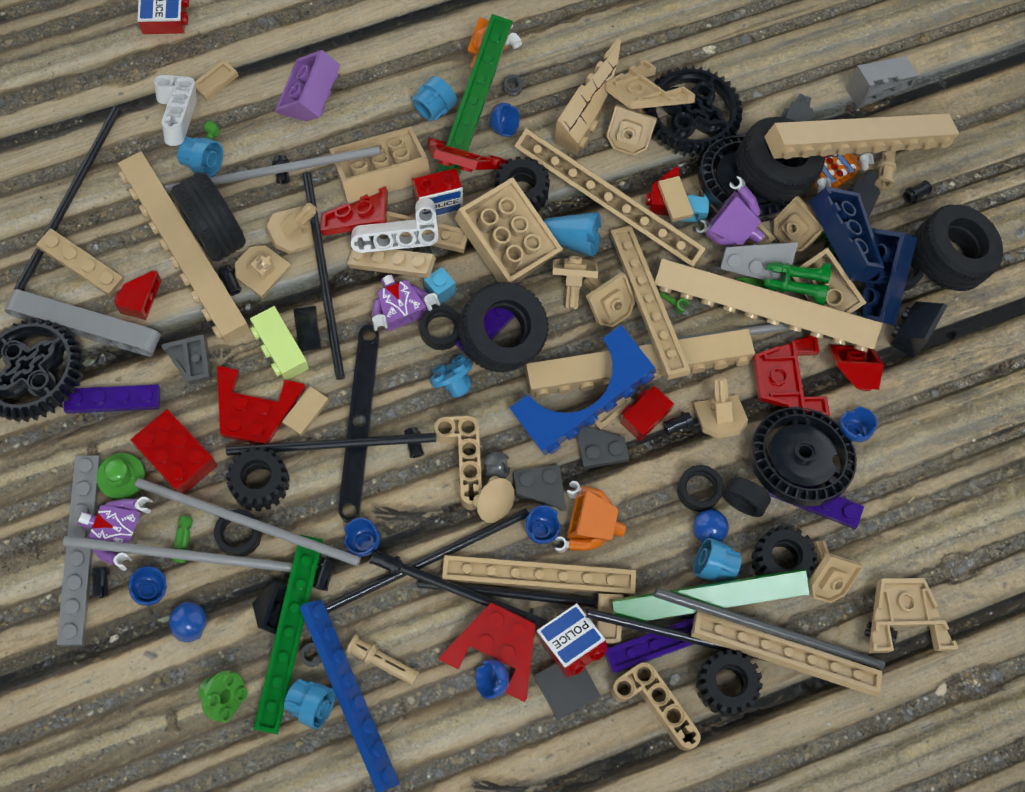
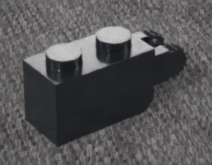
(868, 191)

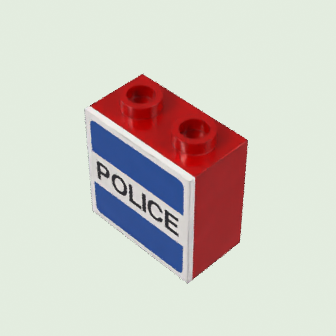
(162, 16)
(443, 189)
(572, 641)

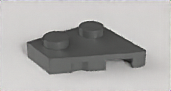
(191, 358)
(601, 448)
(541, 485)

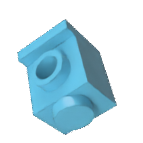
(700, 208)

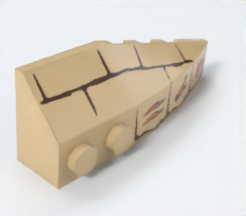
(587, 105)

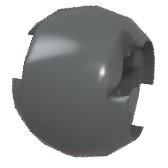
(496, 465)

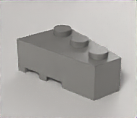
(880, 80)
(753, 258)

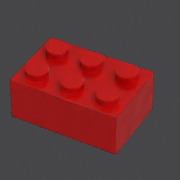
(174, 452)

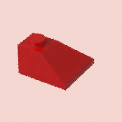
(860, 367)

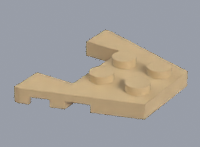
(638, 92)
(906, 604)

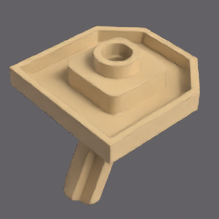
(630, 130)
(797, 224)
(291, 229)
(260, 269)
(574, 269)
(610, 301)
(722, 414)
(832, 575)

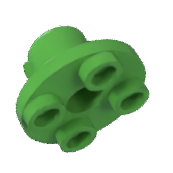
(118, 476)
(222, 695)

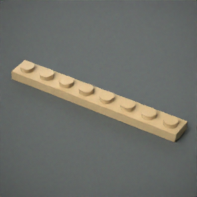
(650, 303)
(539, 575)
(787, 653)

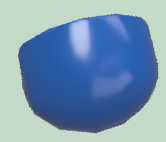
(504, 119)
(858, 424)
(542, 524)
(710, 524)
(361, 537)
(147, 586)
(187, 621)
(492, 679)

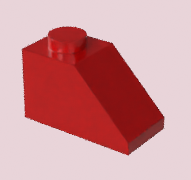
(654, 198)
(138, 295)

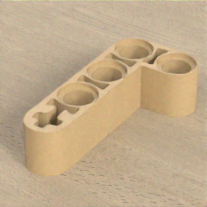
(466, 462)
(658, 708)

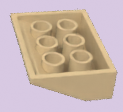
(395, 168)
(507, 232)

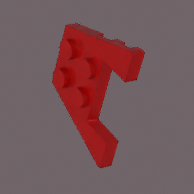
(466, 160)
(780, 377)
(251, 417)
(501, 637)

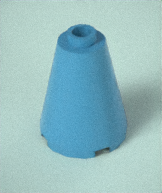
(577, 232)

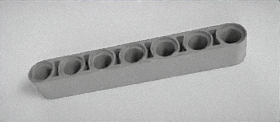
(84, 322)

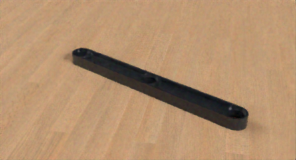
(361, 405)

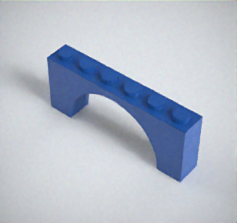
(552, 428)

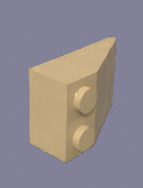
(841, 291)

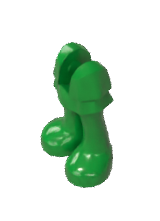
(820, 274)

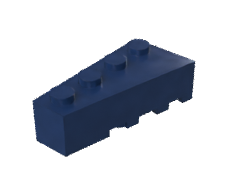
(849, 232)
(886, 289)

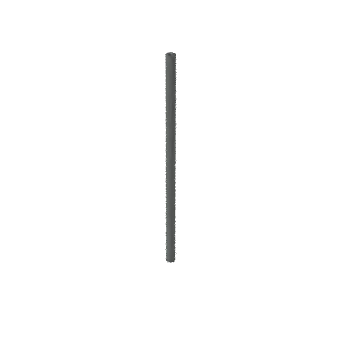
(769, 628)

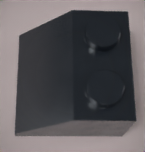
(917, 326)

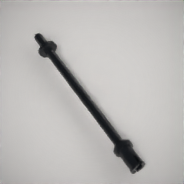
(396, 565)

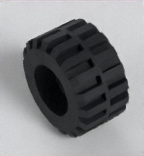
(530, 172)
(253, 461)
(786, 538)
(746, 672)

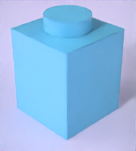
(441, 285)

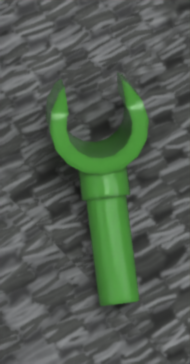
(212, 130)
(675, 303)

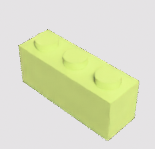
(278, 344)

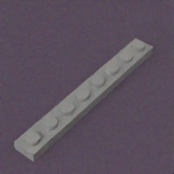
(78, 560)

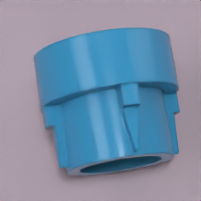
(434, 99)
(201, 155)
(716, 562)
(310, 702)

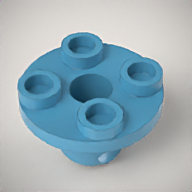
(453, 376)

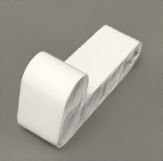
(181, 99)
(394, 229)

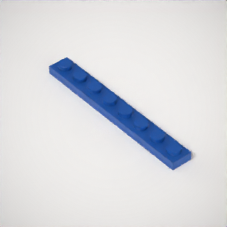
(349, 696)

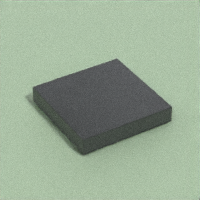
(566, 694)

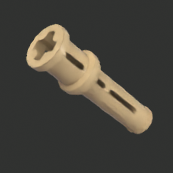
(886, 169)
(371, 655)

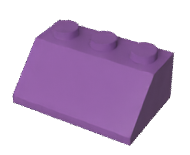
(308, 86)

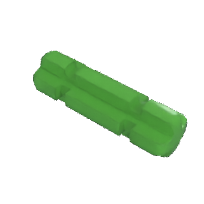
(182, 535)

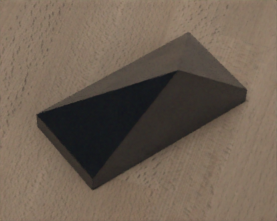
(307, 328)
(269, 606)

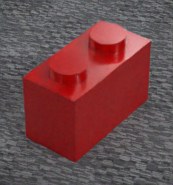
(646, 412)

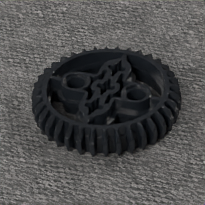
(697, 115)
(35, 367)

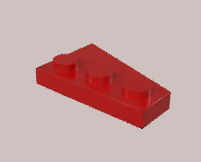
(346, 217)

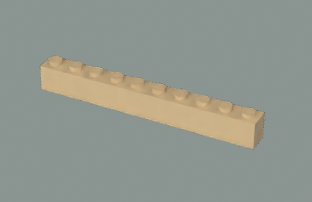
(860, 135)
(611, 198)
(183, 247)
(768, 304)
(595, 369)

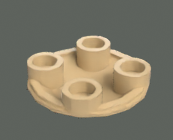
(494, 499)

